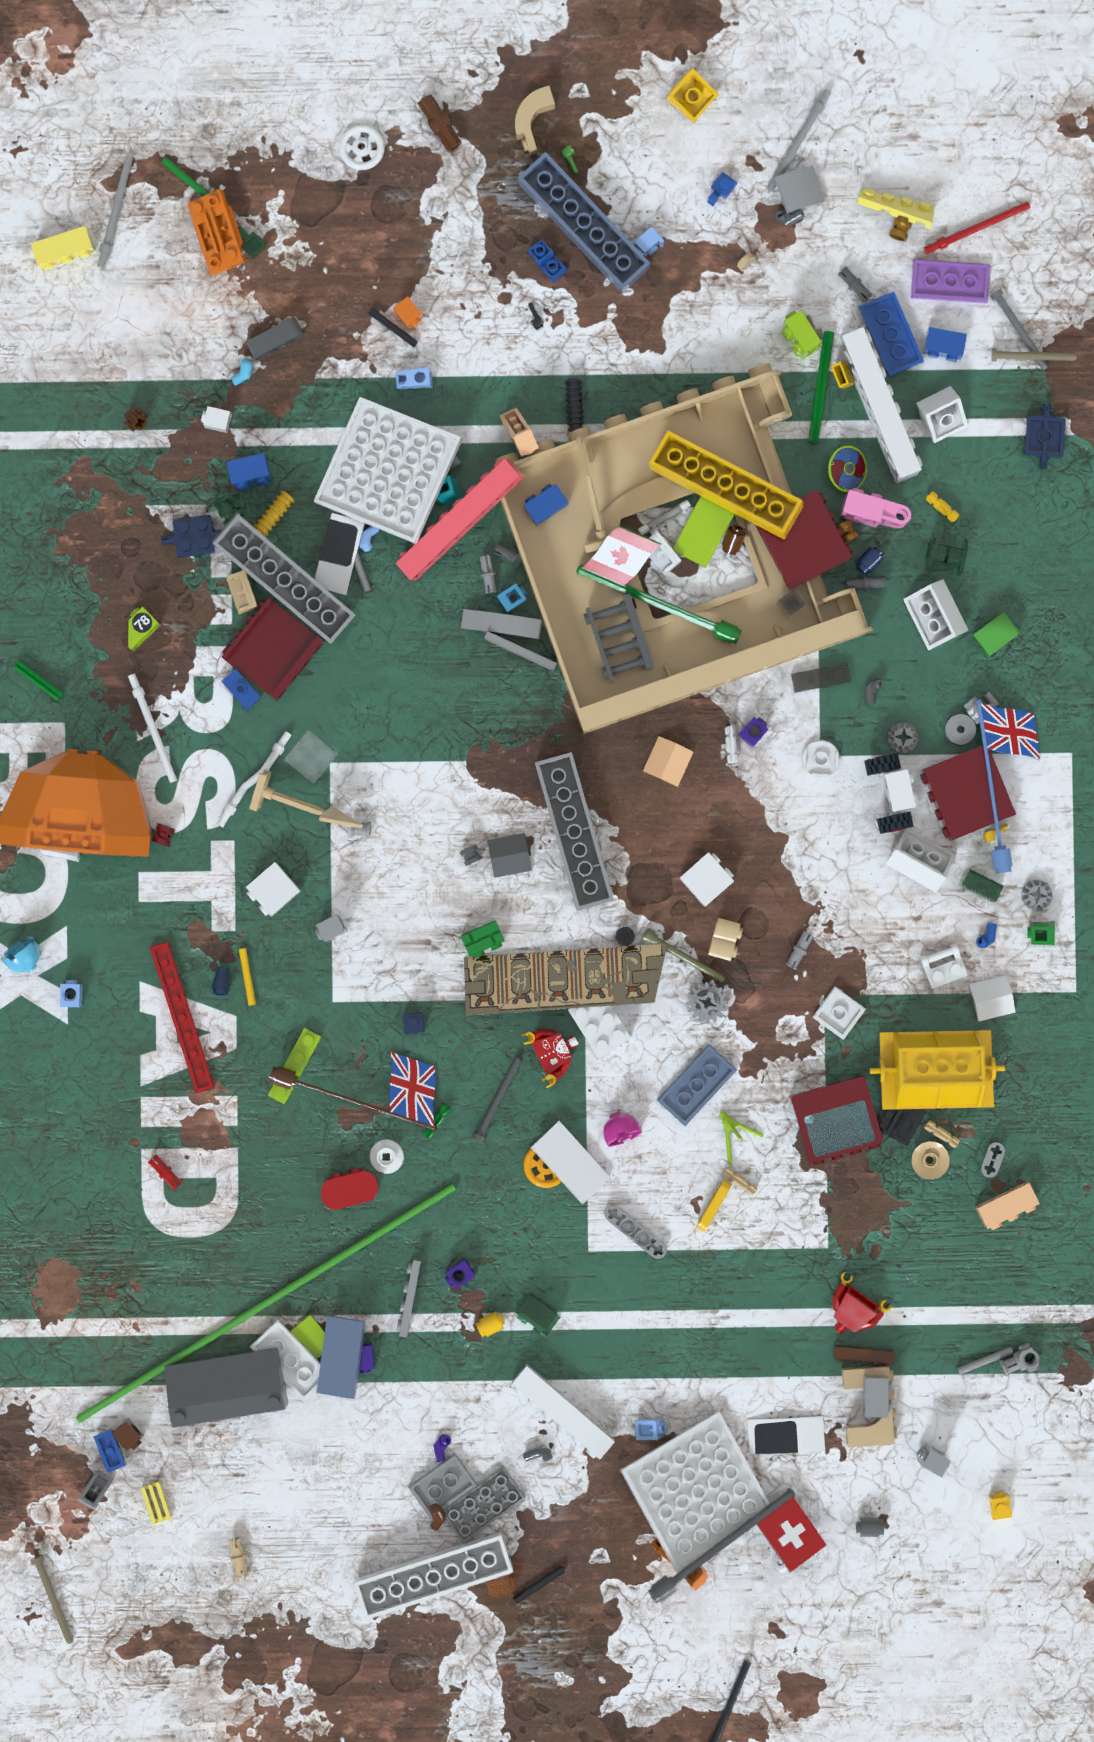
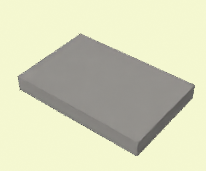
(443, 1484)

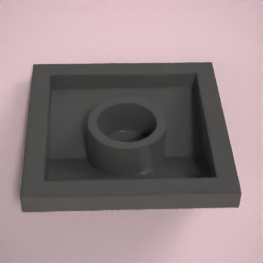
(509, 855)

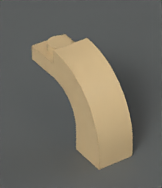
(533, 105)

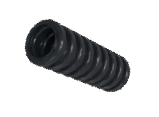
(574, 404)

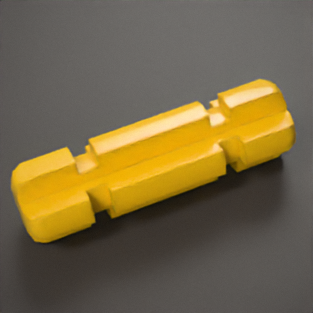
(942, 506)

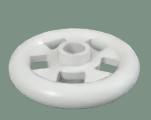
(375, 155)

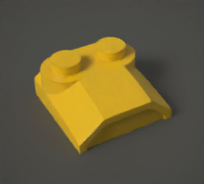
(691, 95)

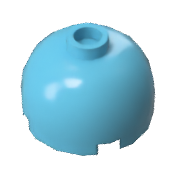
(22, 956)

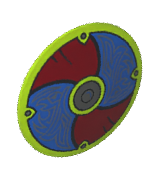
(847, 468)

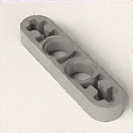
(637, 1229)

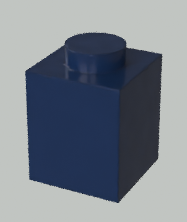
(413, 1023)

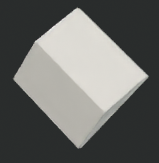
(992, 998)

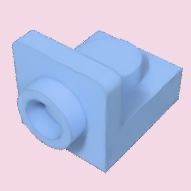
(650, 1429)

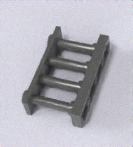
(636, 642)

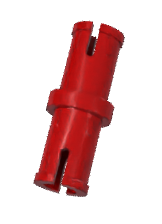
(165, 1172)

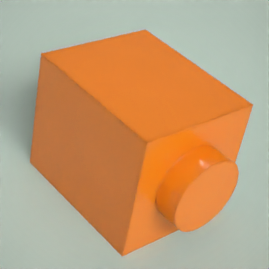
(408, 313)

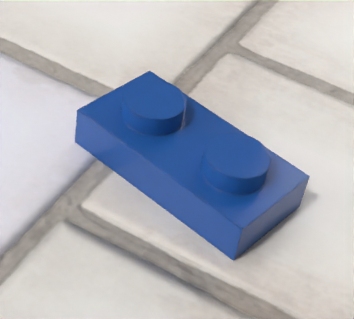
(109, 1450)

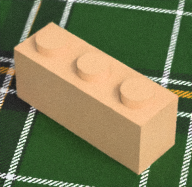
(519, 432)
(1007, 1205)

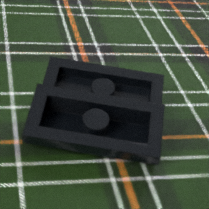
(900, 1123)

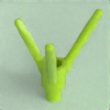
(730, 1125)

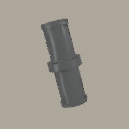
(855, 284)
(866, 582)

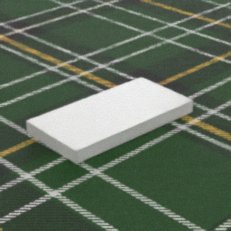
(570, 1162)
(297, 1362)

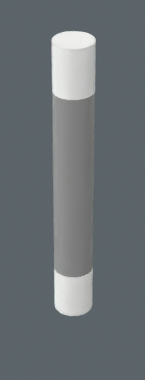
(664, 517)

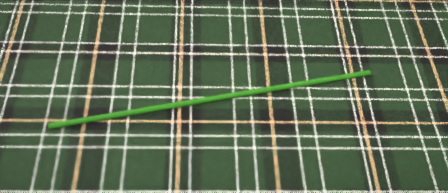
(265, 1303)

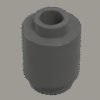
(870, 1526)

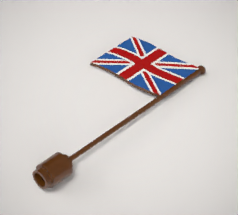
(409, 1090)

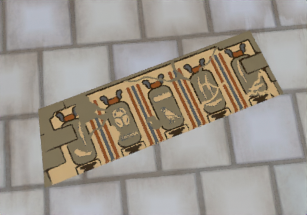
(563, 979)

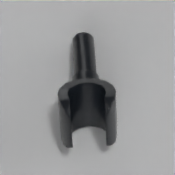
(537, 321)

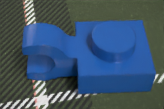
(722, 188)

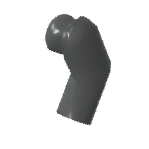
(789, 218)
(871, 688)
(535, 1453)

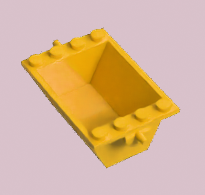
(936, 1069)

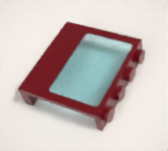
(837, 1120)

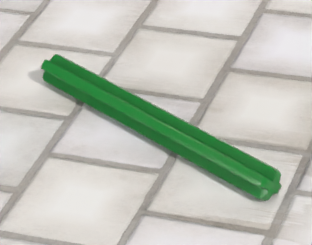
(821, 385)

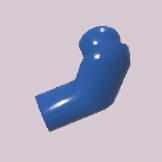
(989, 937)

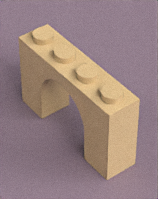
(881, 1429)

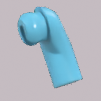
(245, 371)

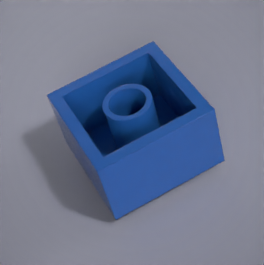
(249, 472)

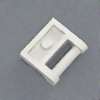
(946, 972)

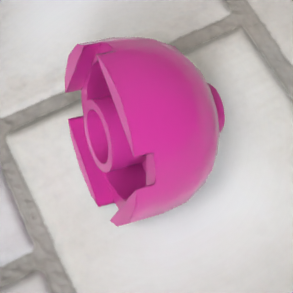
(620, 1128)

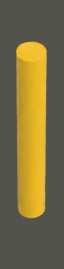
(247, 976)

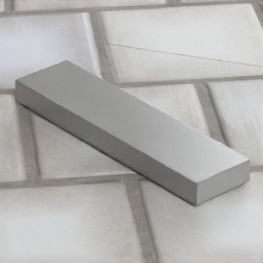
(520, 651)

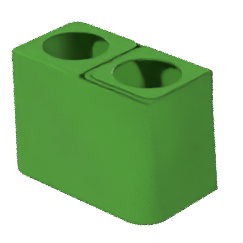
(996, 634)

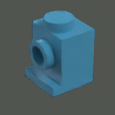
(504, 597)

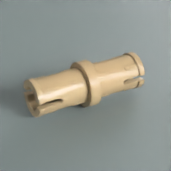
(238, 1557)

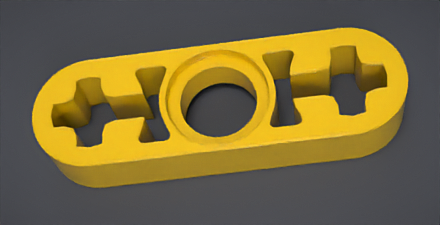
(713, 1205)

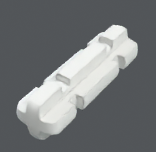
(731, 745)

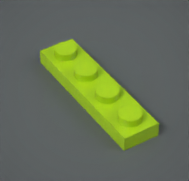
(297, 1062)

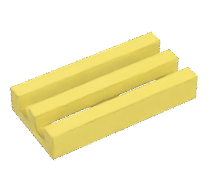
(154, 1520)

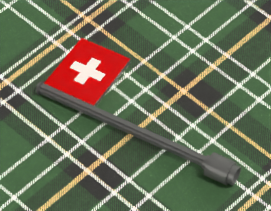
(781, 1524)

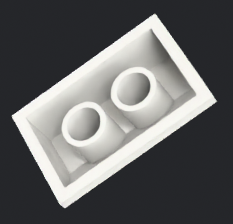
(935, 614)
(921, 859)

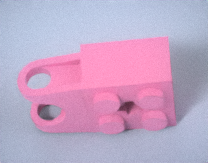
(873, 510)

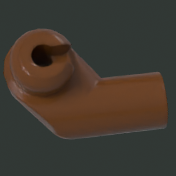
(438, 1516)

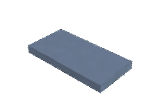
(696, 1085)
(341, 1357)

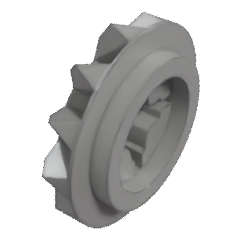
(896, 744)
(1032, 887)

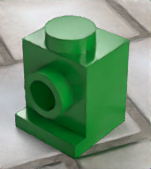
(1044, 938)

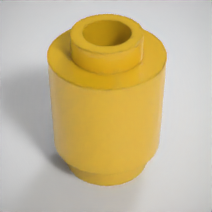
(490, 1324)

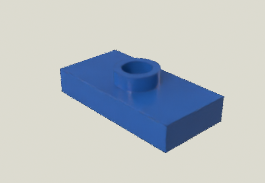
(241, 689)

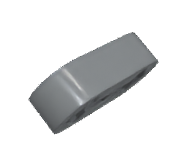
(996, 1161)

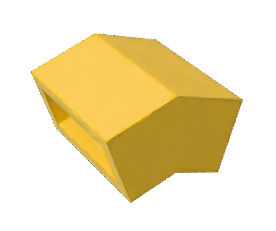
(846, 372)

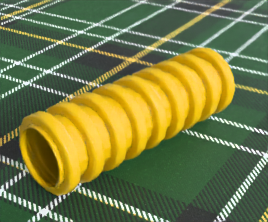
(274, 513)

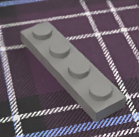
(410, 1289)

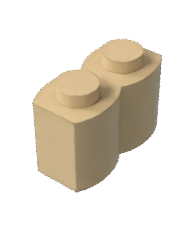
(724, 939)

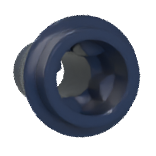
(221, 982)

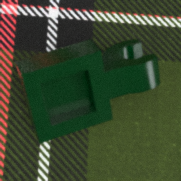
(251, 243)

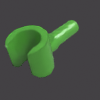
(567, 153)

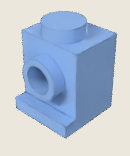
(648, 242)

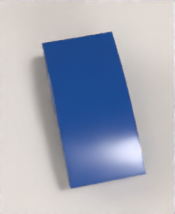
(546, 260)

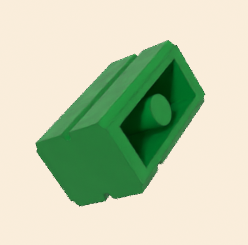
(483, 938)

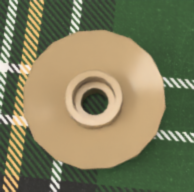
(939, 1164)

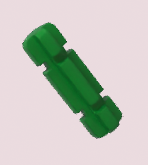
(438, 1119)

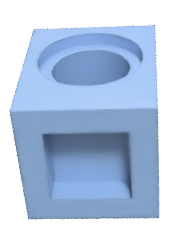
(67, 1002)

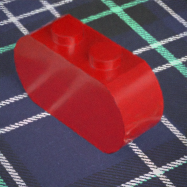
(349, 1189)

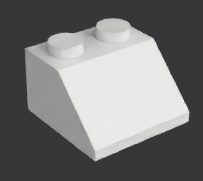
(942, 414)

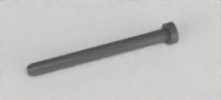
(497, 1100)

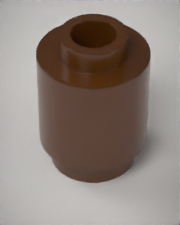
(733, 539)

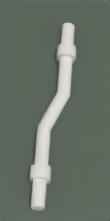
(230, 808)

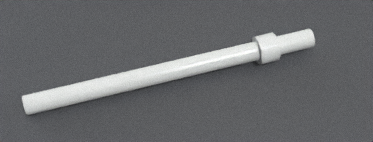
(139, 693)

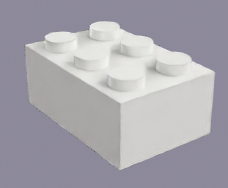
(600, 1028)

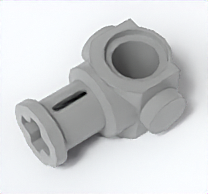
(1018, 1361)

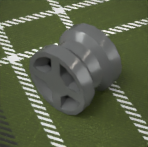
(470, 855)

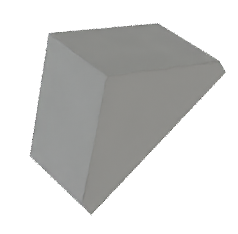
(95, 1490)

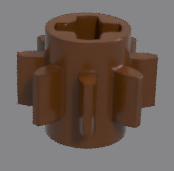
(135, 419)

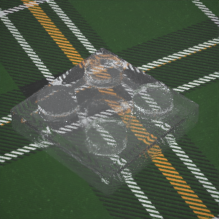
(311, 757)

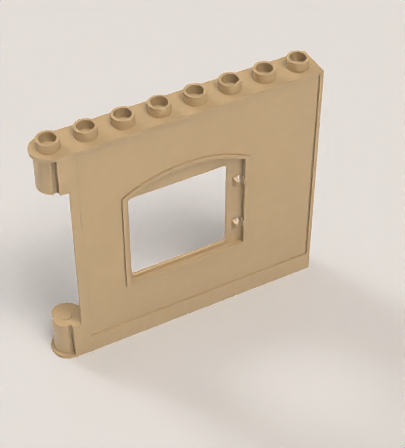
(684, 655)

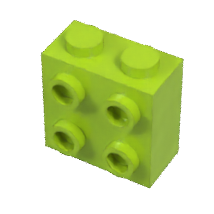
(801, 334)

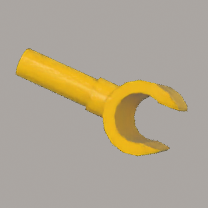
(990, 835)

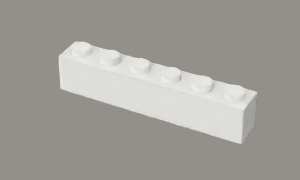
(563, 1411)

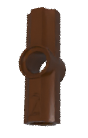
(439, 123)

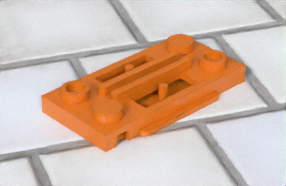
(217, 232)

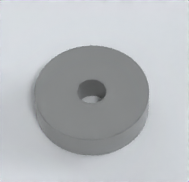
(963, 721)

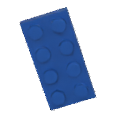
(891, 334)

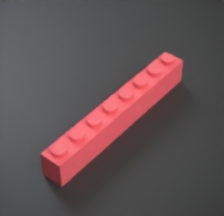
(460, 519)

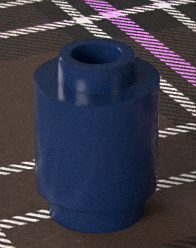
(869, 560)

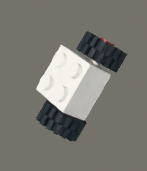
(897, 792)

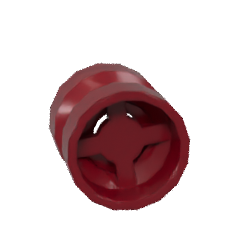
(163, 835)

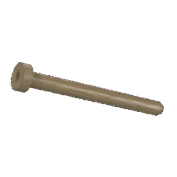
(1032, 355)

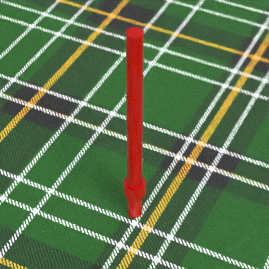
(943, 242)

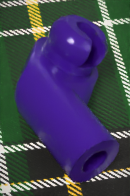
(440, 1445)

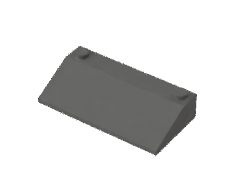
(225, 1387)

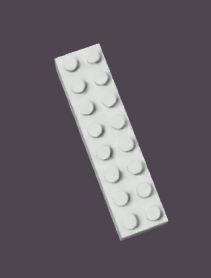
(880, 405)
(433, 1575)

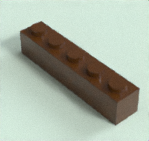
(864, 1355)

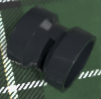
(625, 936)

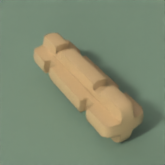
(942, 1134)
(740, 1181)

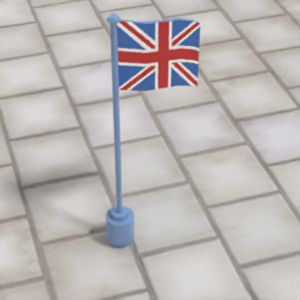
(1007, 733)

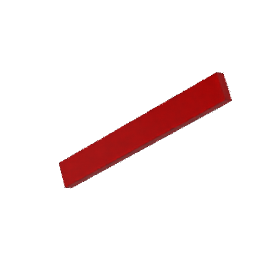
(182, 1017)

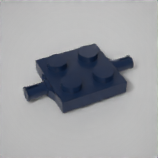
(1044, 436)
(192, 536)

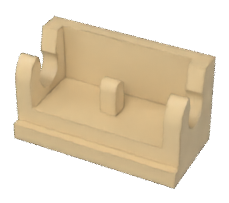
(242, 592)

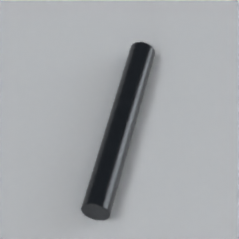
(392, 327)
(539, 1584)

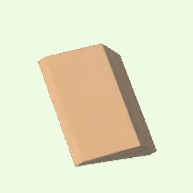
(668, 761)

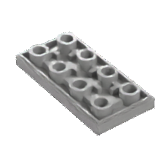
(483, 1504)

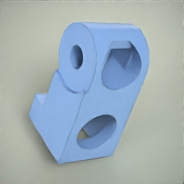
(414, 378)

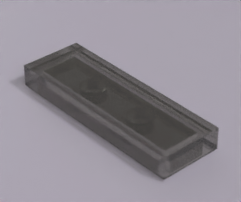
(820, 678)

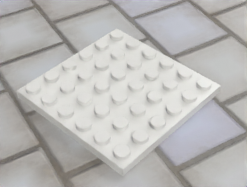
(388, 470)
(695, 1489)

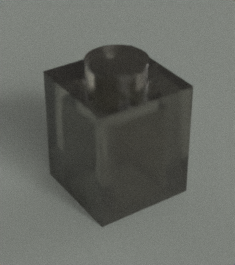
(791, 603)

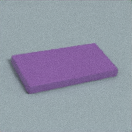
(950, 281)

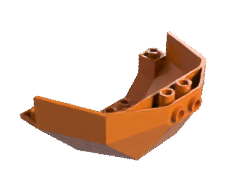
(77, 807)

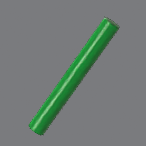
(183, 176)

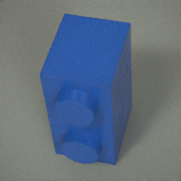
(944, 344)
(545, 504)

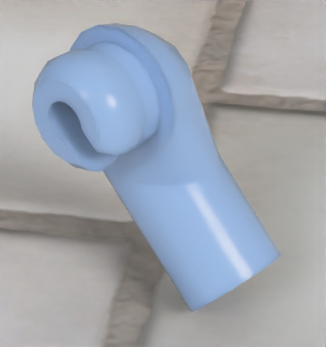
(366, 538)

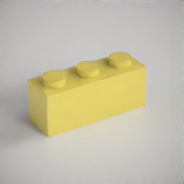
(62, 248)

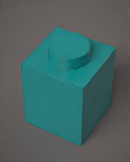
(450, 491)

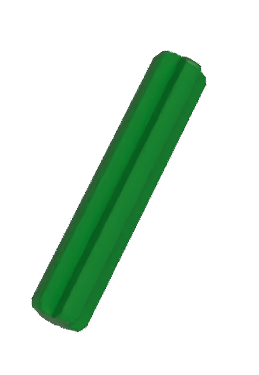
(38, 680)

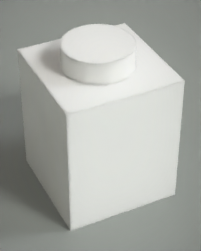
(216, 419)

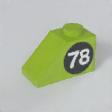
(141, 626)

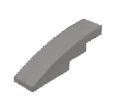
(501, 624)

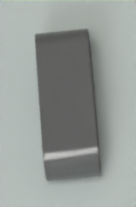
(275, 338)

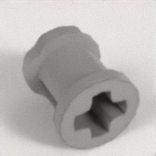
(364, 831)

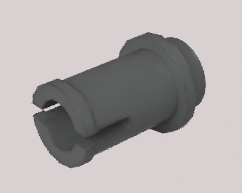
(505, 552)

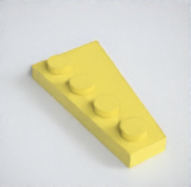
(898, 206)

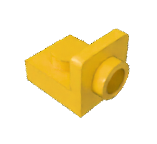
(1000, 1505)

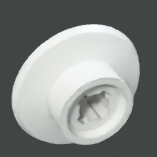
(396, 1156)

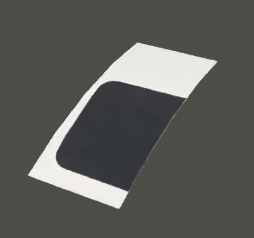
(339, 553)
(786, 1435)

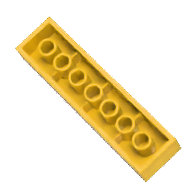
(726, 484)

